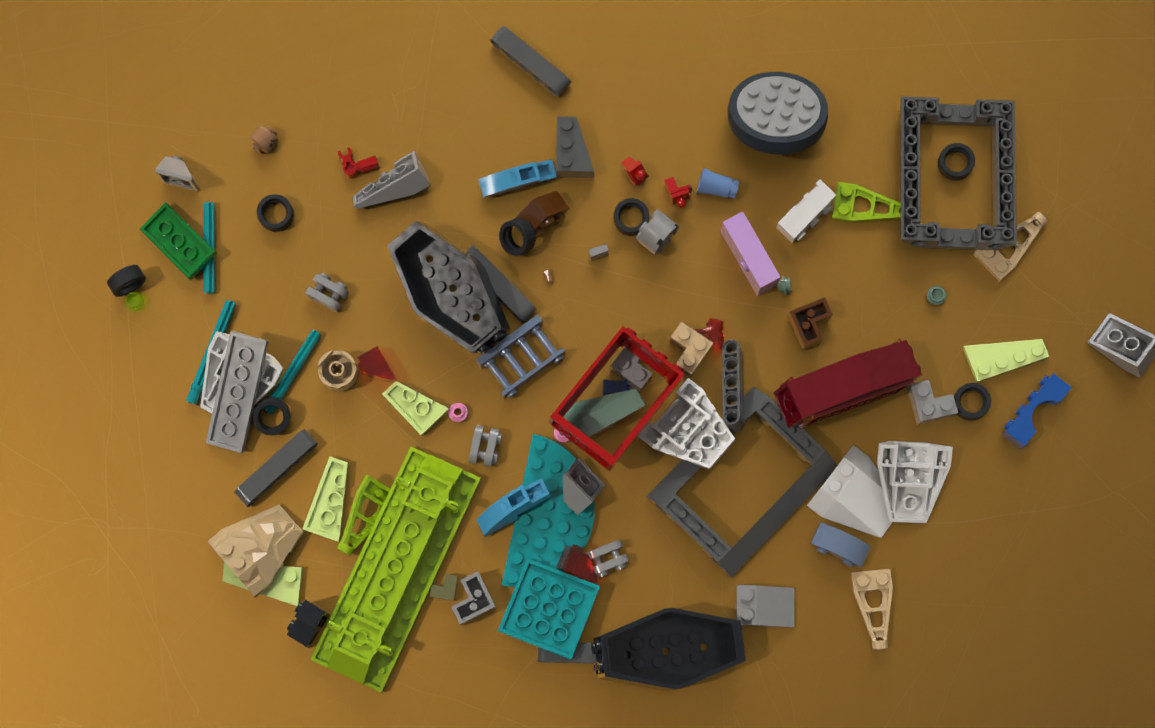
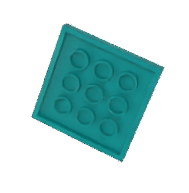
(549, 609)

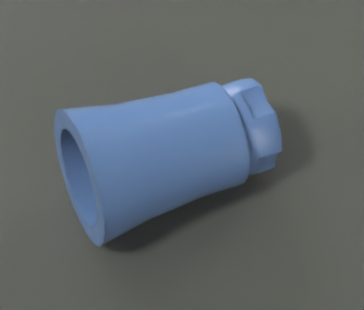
(717, 184)

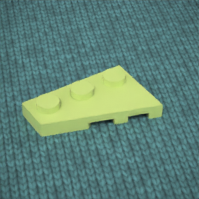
(415, 407)

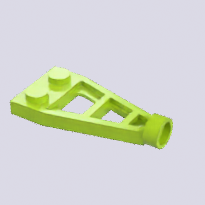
(845, 199)
(371, 490)

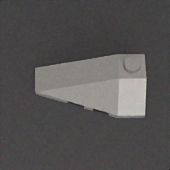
(403, 180)

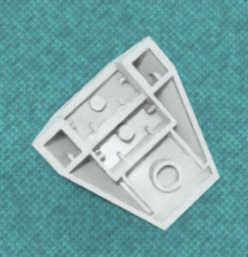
(215, 358)
(912, 478)
(853, 495)

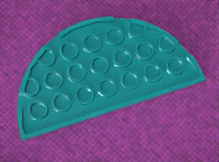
(550, 525)

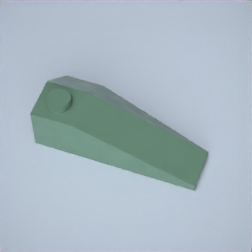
(601, 413)

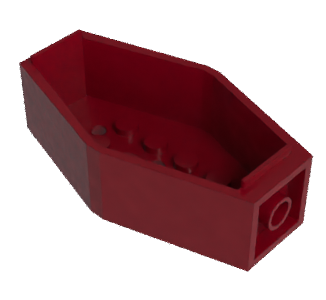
(847, 384)

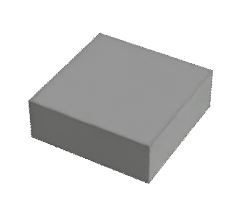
(598, 252)

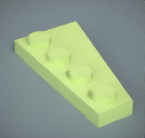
(998, 358)
(328, 503)
(284, 587)

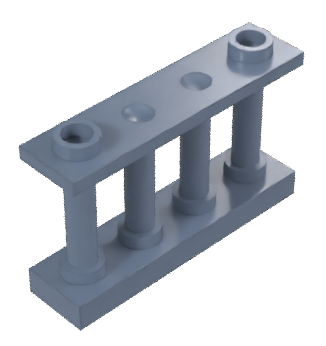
(503, 348)

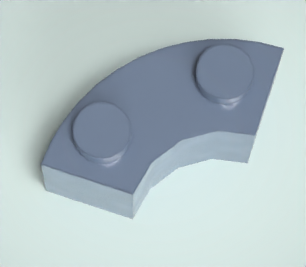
(840, 544)

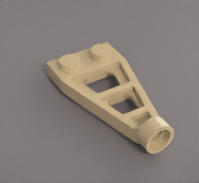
(997, 263)
(871, 581)

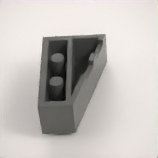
(571, 150)

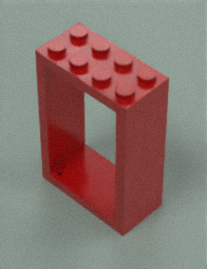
(641, 349)

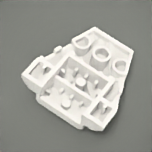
(690, 429)

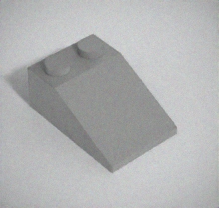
(1124, 344)
(764, 606)

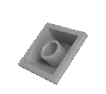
(176, 173)
(580, 486)

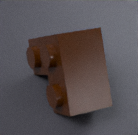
(544, 211)
(805, 321)

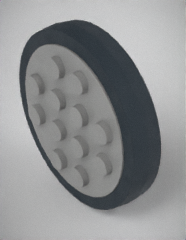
(777, 113)

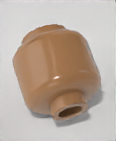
(264, 139)

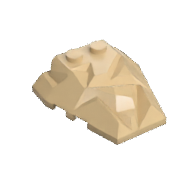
(257, 546)

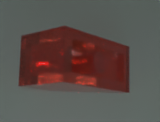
(376, 366)
(577, 563)

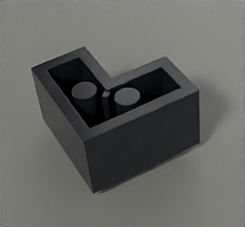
(308, 623)

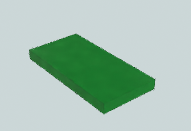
(178, 241)

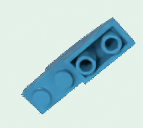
(517, 177)
(511, 505)

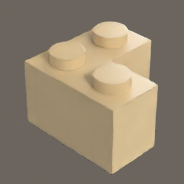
(694, 347)

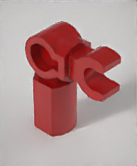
(351, 169)

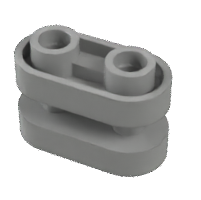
(323, 282)
(490, 455)
(619, 562)

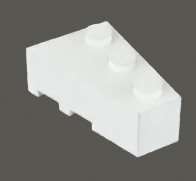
(807, 212)

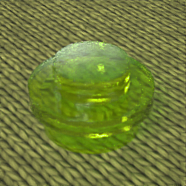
(134, 301)

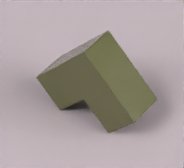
(447, 591)

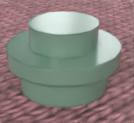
(785, 285)
(936, 295)

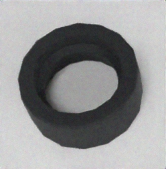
(957, 147)
(274, 198)
(628, 203)
(507, 241)
(126, 280)
(984, 394)
(271, 430)

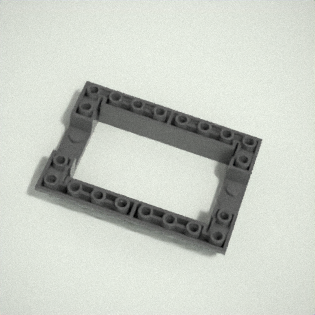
(994, 113)
(733, 558)

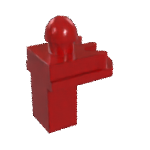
(634, 170)
(676, 194)

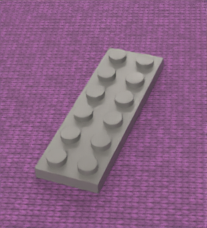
(237, 391)

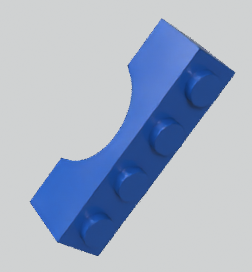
(1022, 429)

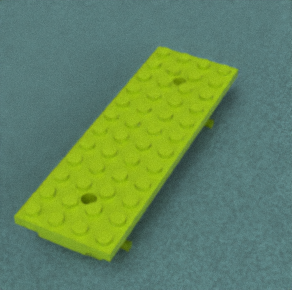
(395, 569)

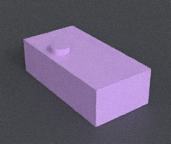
(750, 253)

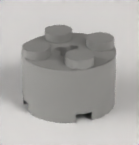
(657, 232)

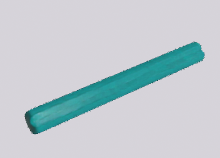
(209, 237)
(294, 368)

